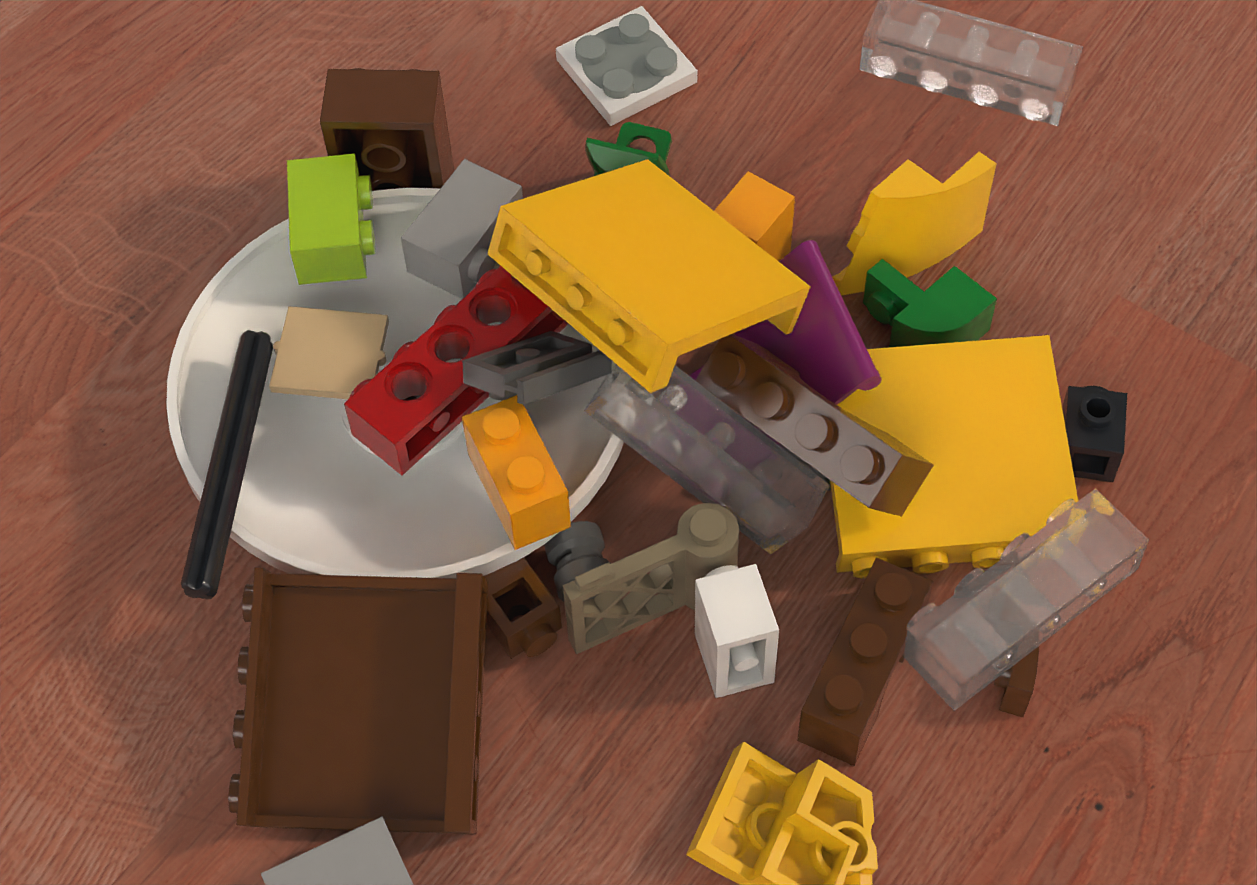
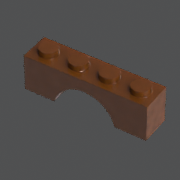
(822, 434)

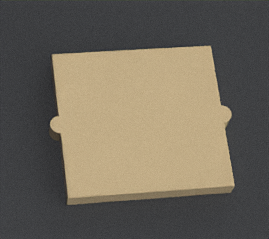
(327, 352)

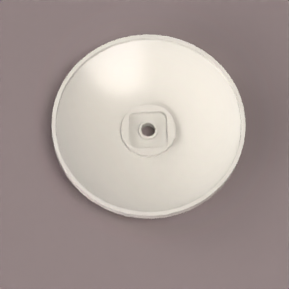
(312, 489)

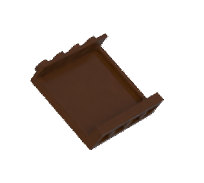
(361, 702)

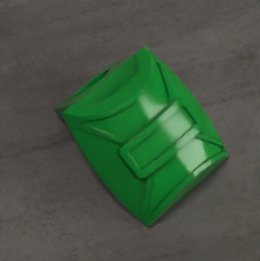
(609, 156)

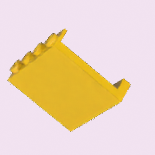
(642, 268)
(996, 444)

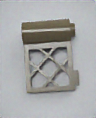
(703, 542)

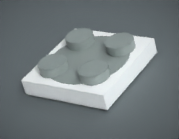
(626, 65)

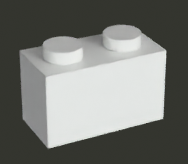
(735, 629)

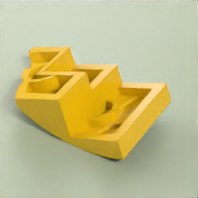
(917, 220)
(786, 825)

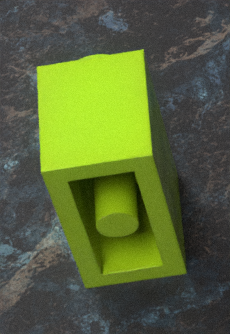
(328, 220)

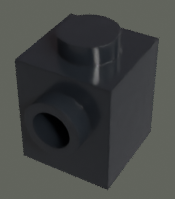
(1095, 431)

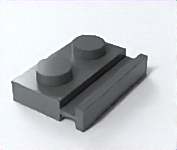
(535, 367)

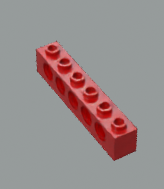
(408, 430)

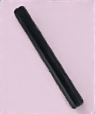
(227, 466)

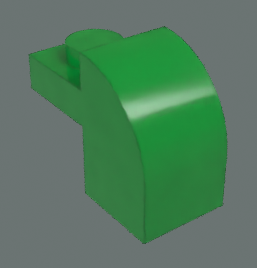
(946, 312)

